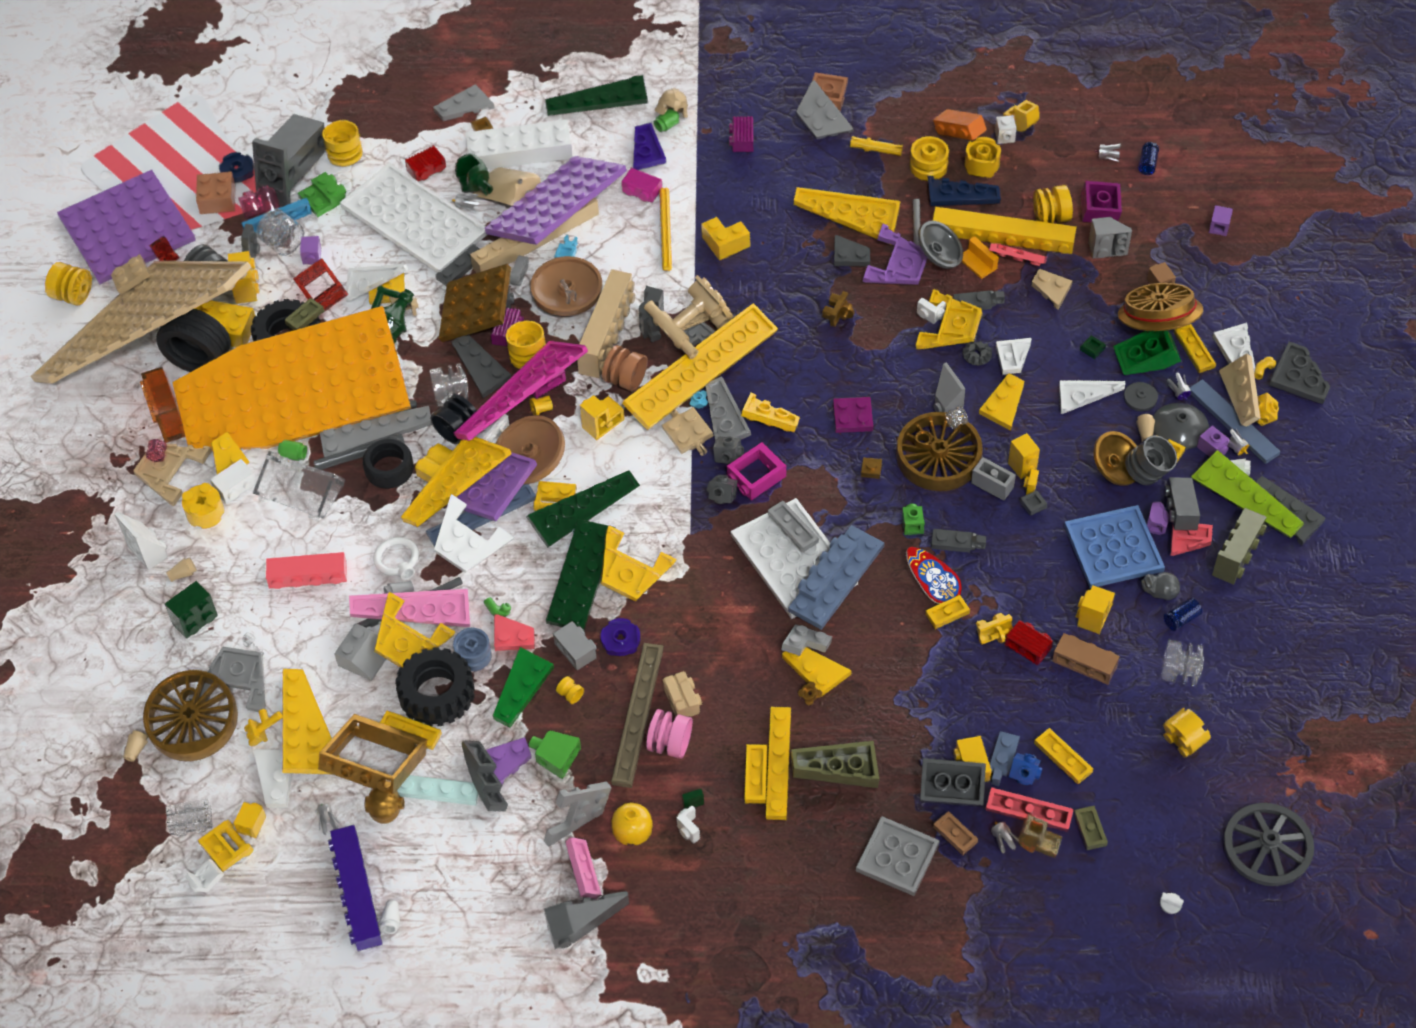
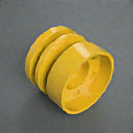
(342, 143)
(1053, 204)
(68, 283)
(524, 341)

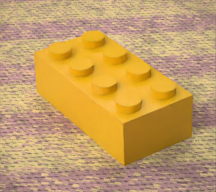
(233, 317)

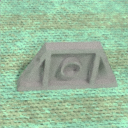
(821, 114)

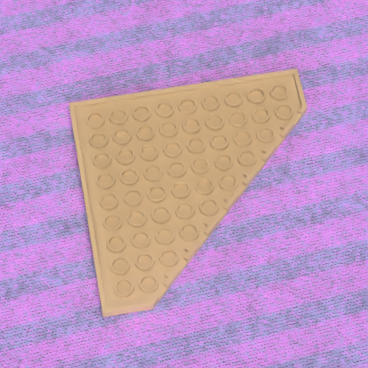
(163, 296)

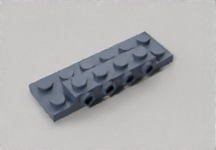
(835, 576)

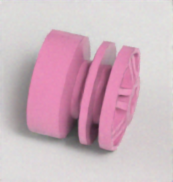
(664, 733)

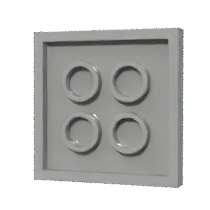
(897, 856)

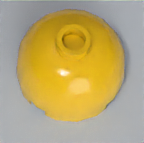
(631, 824)

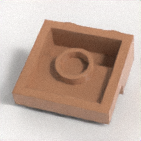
(833, 87)

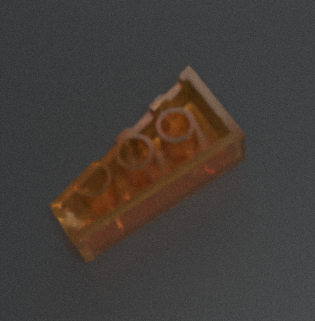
(162, 404)

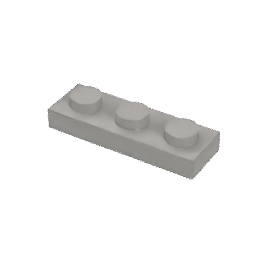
(793, 526)

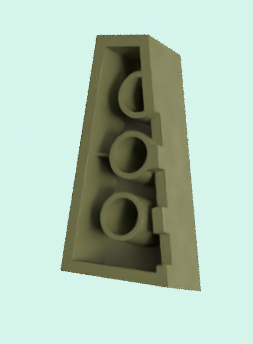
(1239, 545)

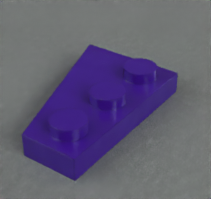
(647, 148)

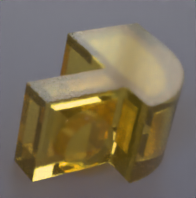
(1036, 837)

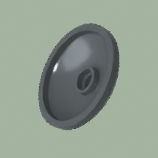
(940, 244)
(1182, 431)

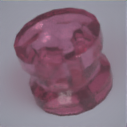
(156, 450)

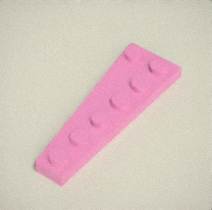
(425, 607)

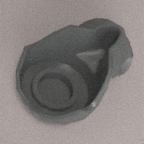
(1163, 585)

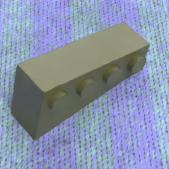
(838, 764)

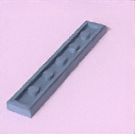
(1228, 417)
(524, 496)

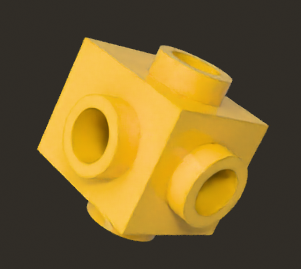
(1268, 409)

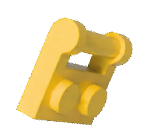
(552, 493)
(220, 850)

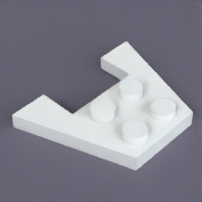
(462, 545)

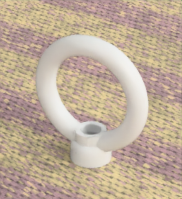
(404, 569)

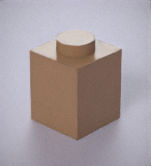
(1160, 274)

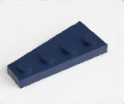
(949, 193)

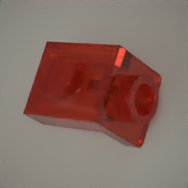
(163, 250)

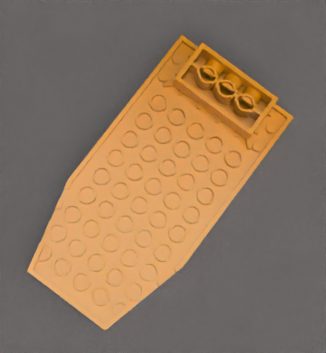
(295, 384)

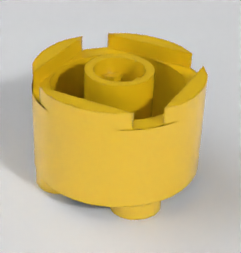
(982, 157)
(202, 506)
(1186, 732)

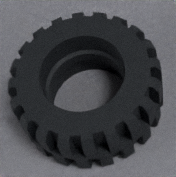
(272, 319)
(431, 665)

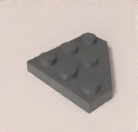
(1300, 375)

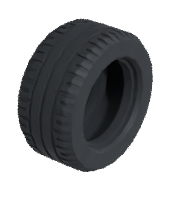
(193, 340)

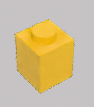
(250, 819)

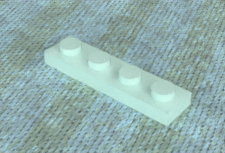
(439, 790)

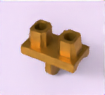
(842, 309)

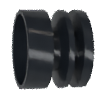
(451, 417)

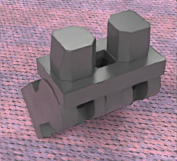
(646, 322)

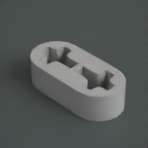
(519, 270)

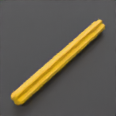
(665, 229)

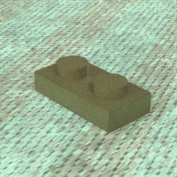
(304, 314)
(1090, 828)

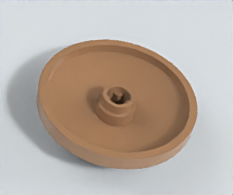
(579, 276)
(536, 439)

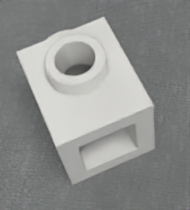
(1005, 129)

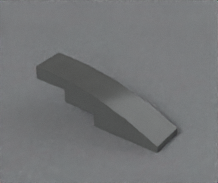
(482, 774)

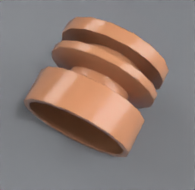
(624, 368)

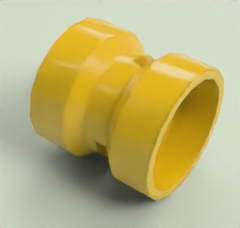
(570, 690)

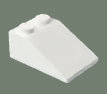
(142, 541)

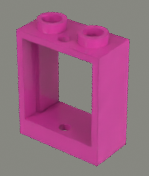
(769, 459)

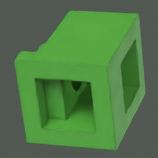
(913, 519)

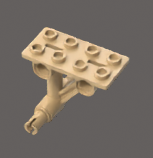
(704, 307)

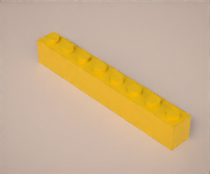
(1008, 230)

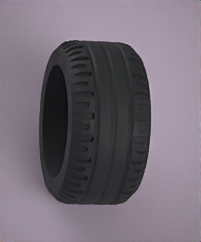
(383, 449)

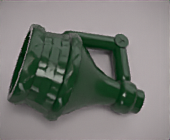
(395, 312)

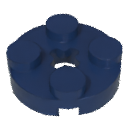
(244, 163)

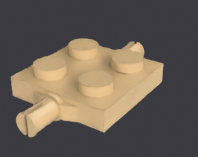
(687, 431)

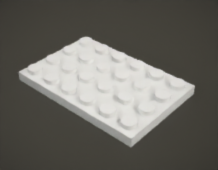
(777, 556)

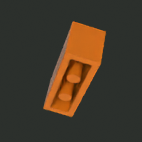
(959, 124)

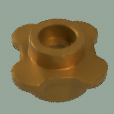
(804, 692)

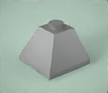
(949, 392)

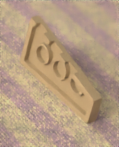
(1241, 387)

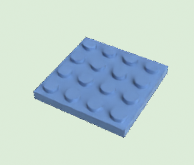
(1114, 546)

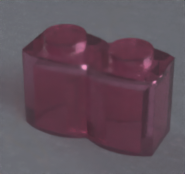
(258, 202)

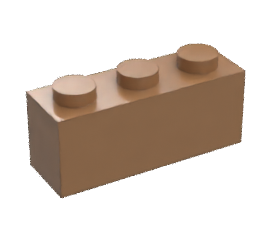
(1085, 658)

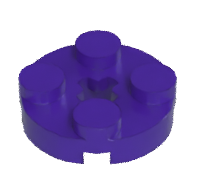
(620, 647)

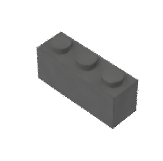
(1182, 503)

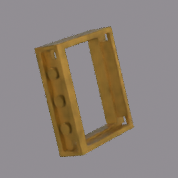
(379, 734)

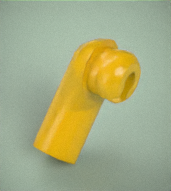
(1262, 365)

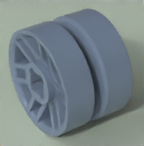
(473, 647)

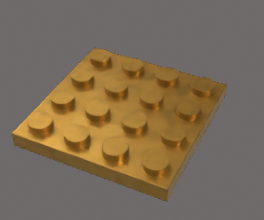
(475, 303)

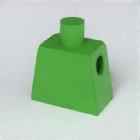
(556, 752)

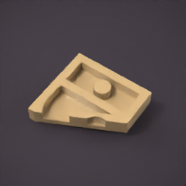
(1051, 286)

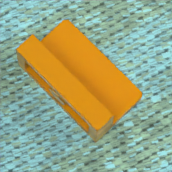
(980, 258)

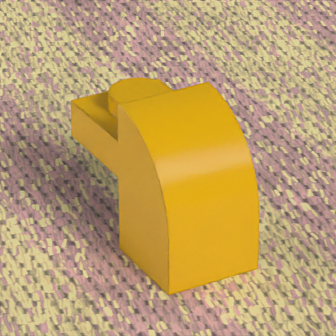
(1024, 114)

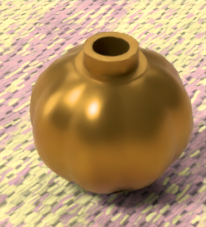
(383, 805)

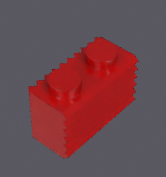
(425, 163)
(1029, 642)

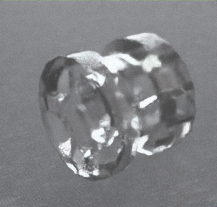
(956, 417)

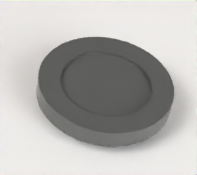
(1140, 396)

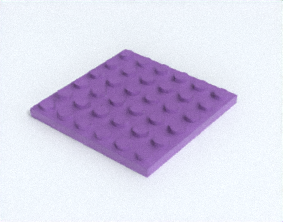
(124, 224)

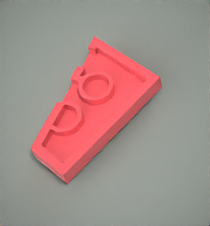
(1018, 254)

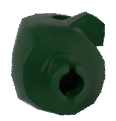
(472, 174)

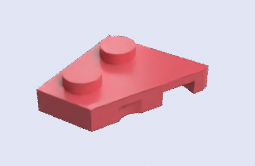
(1190, 540)
(512, 634)

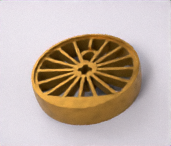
(937, 452)
(196, 709)

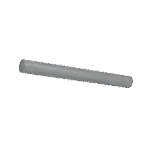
(916, 220)

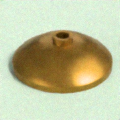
(1110, 457)

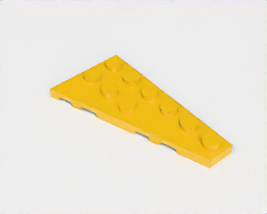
(853, 211)
(458, 472)
(302, 725)

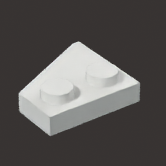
(1012, 354)

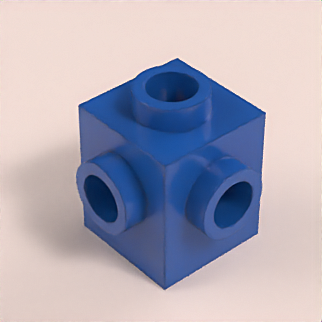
(1025, 769)

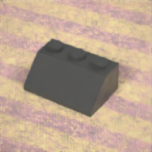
(952, 782)

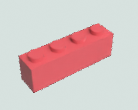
(306, 570)
(1022, 806)

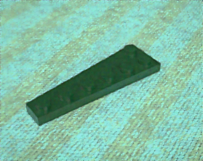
(610, 95)
(561, 518)

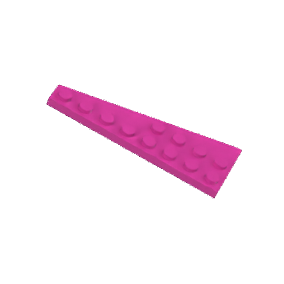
(539, 370)

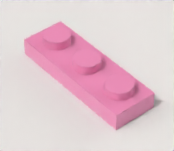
(583, 868)

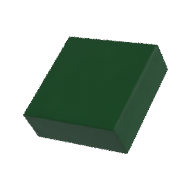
(1092, 347)
(693, 798)

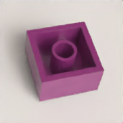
(1100, 200)

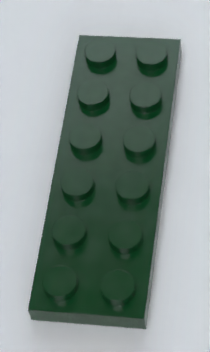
(579, 576)

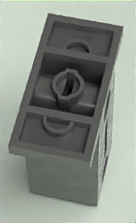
(288, 155)

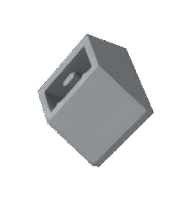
(1109, 238)

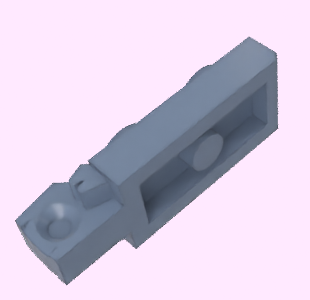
(1003, 756)

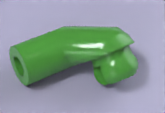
(503, 610)

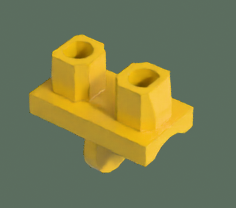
(994, 629)

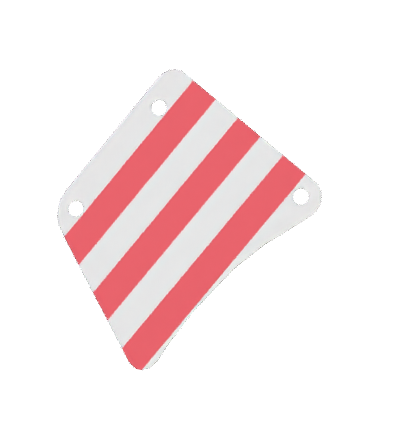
(177, 149)

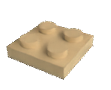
(130, 274)

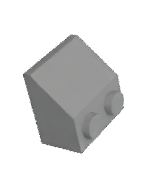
(358, 653)

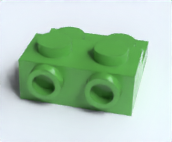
(323, 194)

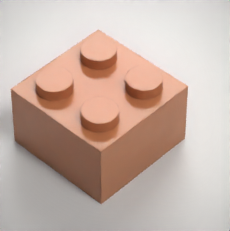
(215, 193)

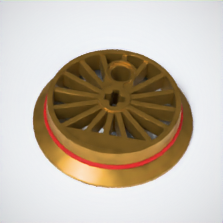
(1160, 307)

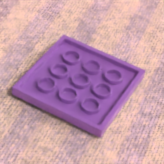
(498, 487)

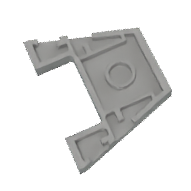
(242, 671)
(584, 807)

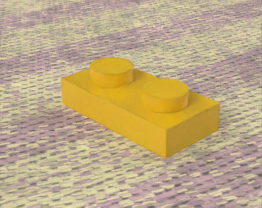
(947, 612)

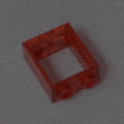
(335, 292)

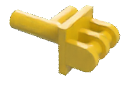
(256, 730)

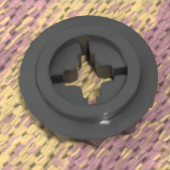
(972, 357)

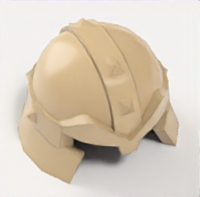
(672, 99)

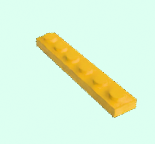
(778, 763)

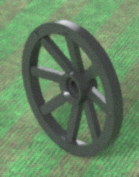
(1267, 846)

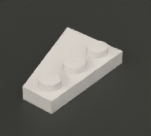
(1234, 342)
(273, 782)

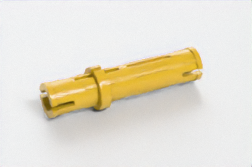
(877, 146)

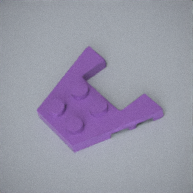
(905, 262)

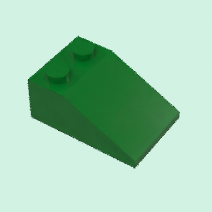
(1147, 352)

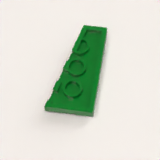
(521, 685)

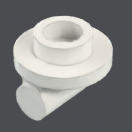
(1171, 903)

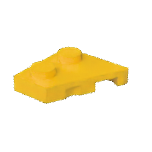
(226, 452)

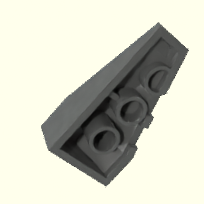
(573, 921)

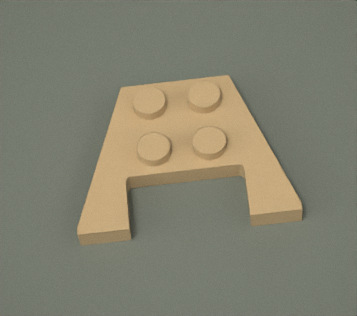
(159, 474)

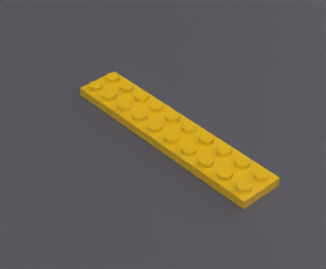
(689, 375)

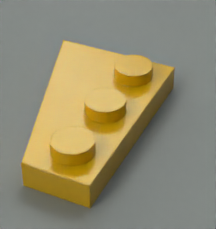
(1004, 401)
(765, 413)
(817, 669)

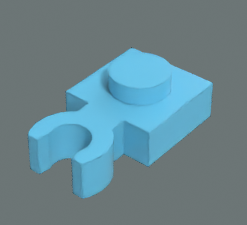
(568, 248)

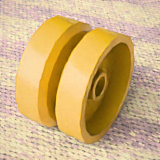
(929, 158)

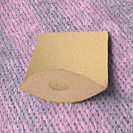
(506, 187)

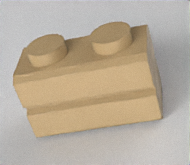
(681, 694)

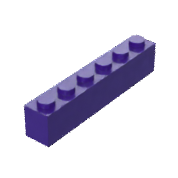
(356, 888)

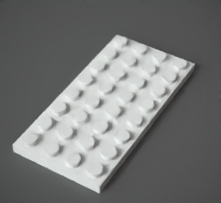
(414, 217)

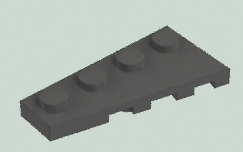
(481, 366)
(1311, 518)

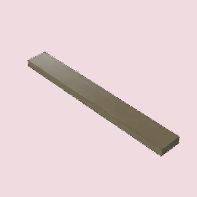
(637, 715)

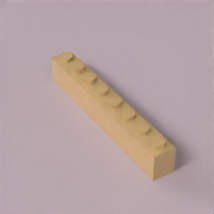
(506, 250)

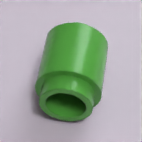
(666, 121)
(292, 450)

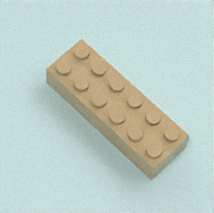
(606, 322)

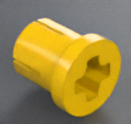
(540, 405)

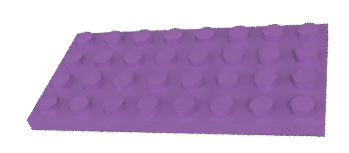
(555, 200)

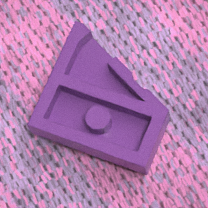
(509, 757)

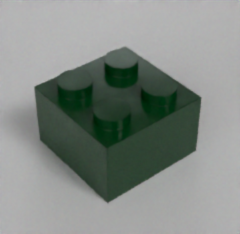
(191, 609)

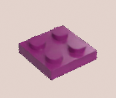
(853, 414)

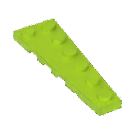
(1233, 484)

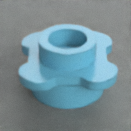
(699, 403)

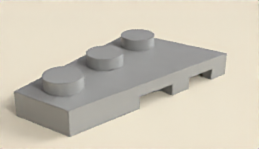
(464, 102)

